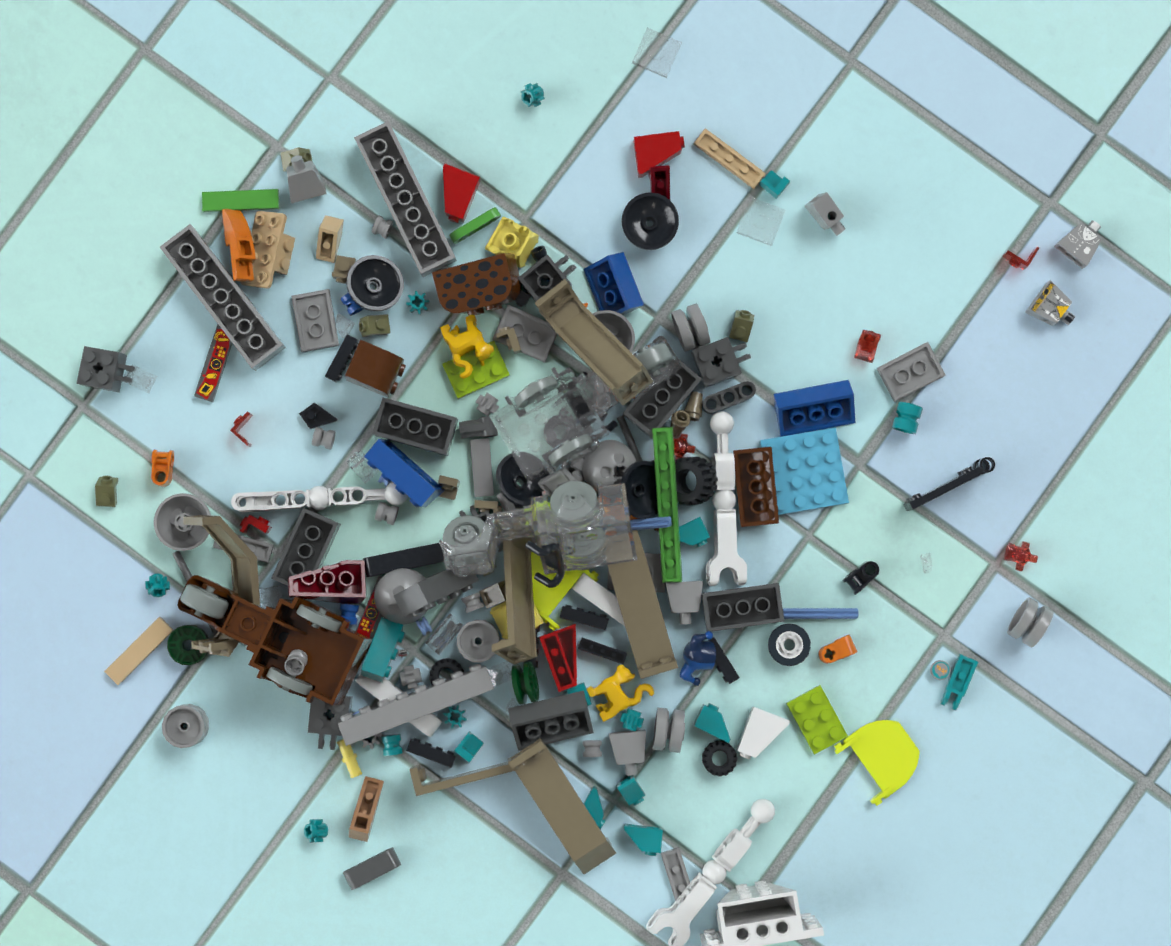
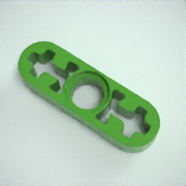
(475, 225)

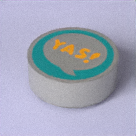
(940, 670)

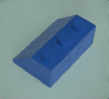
(614, 284)

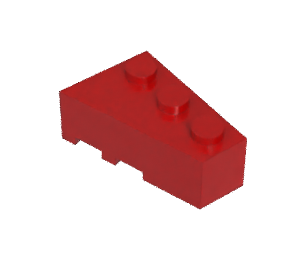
(561, 656)

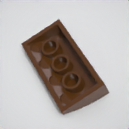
(756, 487)

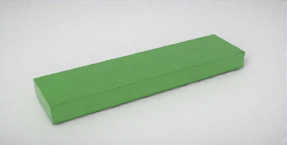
(240, 200)

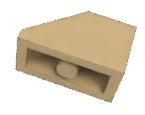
(329, 238)

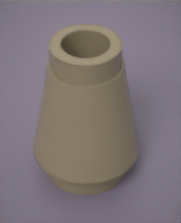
(694, 406)
(679, 422)

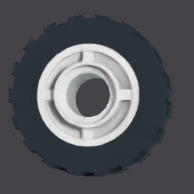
(798, 653)

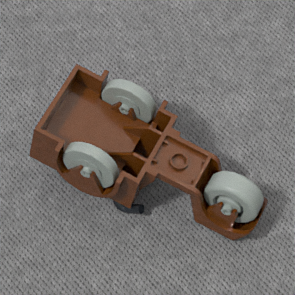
(273, 633)

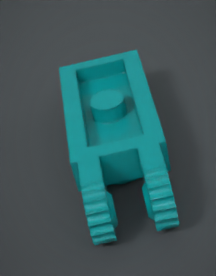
(959, 680)

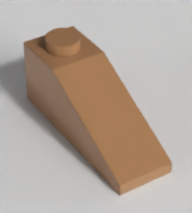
(365, 809)

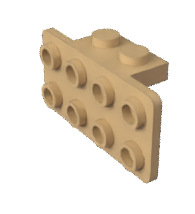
(271, 248)

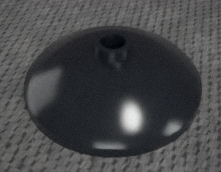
(652, 208)
(378, 272)
(506, 477)
(643, 499)

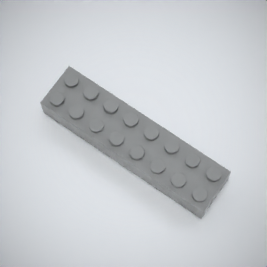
(405, 199)
(222, 297)
(416, 704)

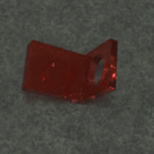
(1017, 262)
(239, 423)

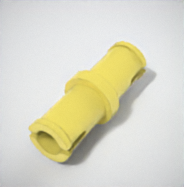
(349, 758)

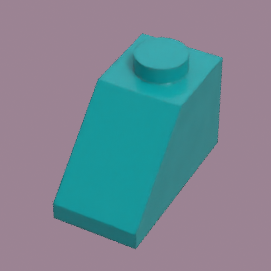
(694, 533)
(712, 722)
(631, 790)
(594, 807)
(646, 838)

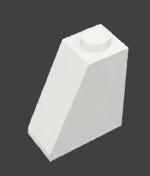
(759, 732)

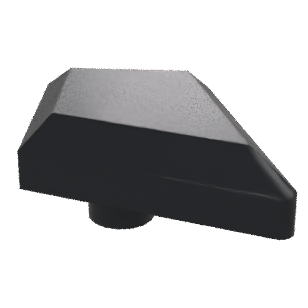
(316, 416)

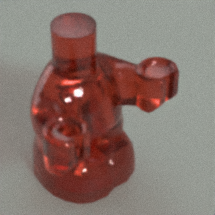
(681, 446)
(1020, 555)

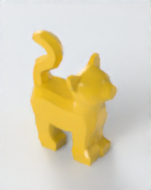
(465, 342)
(615, 695)

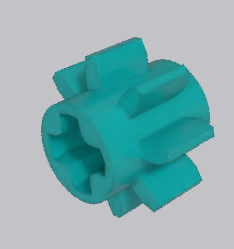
(532, 95)
(422, 305)
(157, 585)
(631, 719)
(453, 722)
(316, 830)

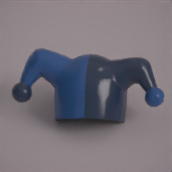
(698, 656)

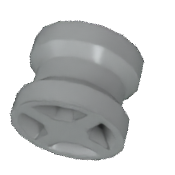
(382, 227)
(472, 602)
(592, 748)

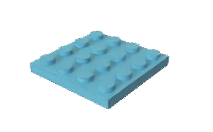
(807, 471)

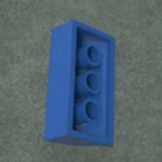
(815, 408)
(403, 473)

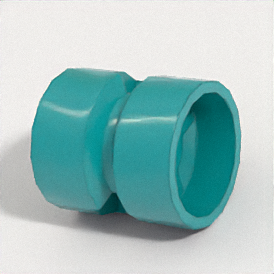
(907, 417)

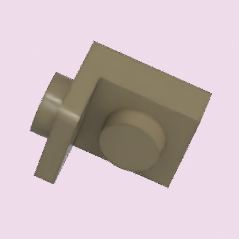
(342, 267)
(512, 342)
(450, 485)
(487, 505)
(494, 594)

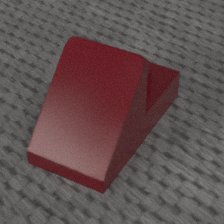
(660, 180)

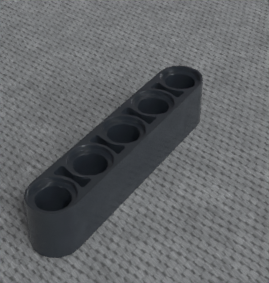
(405, 558)

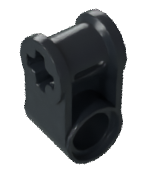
(861, 577)

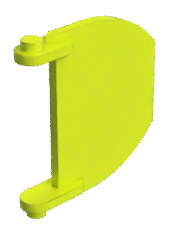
(548, 598)
(885, 753)

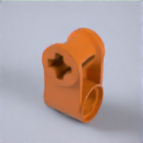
(162, 466)
(840, 648)

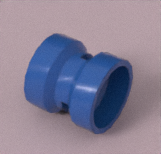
(352, 307)
(349, 612)

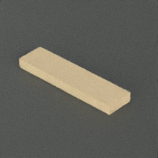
(729, 158)
(138, 650)

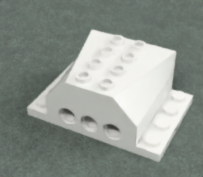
(760, 917)

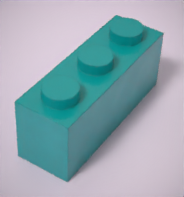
(382, 650)

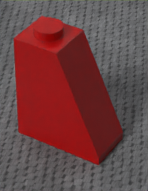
(656, 150)
(458, 192)

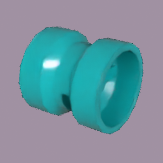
(392, 744)

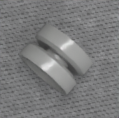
(690, 327)
(1030, 622)
(467, 636)
(671, 730)
(185, 737)

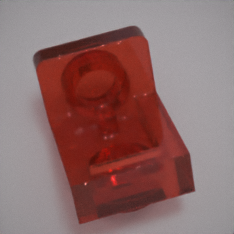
(867, 346)

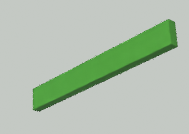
(667, 504)

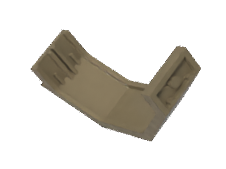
(244, 576)

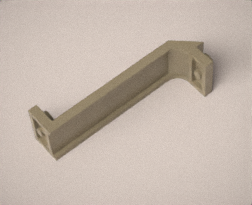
(593, 342)
(519, 603)
(642, 614)
(419, 776)
(561, 806)

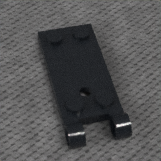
(964, 476)

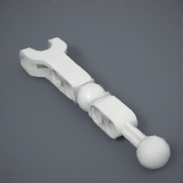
(317, 498)
(724, 500)
(713, 873)

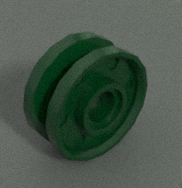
(176, 644)
(525, 683)

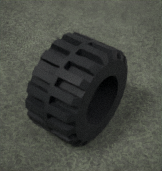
(704, 480)

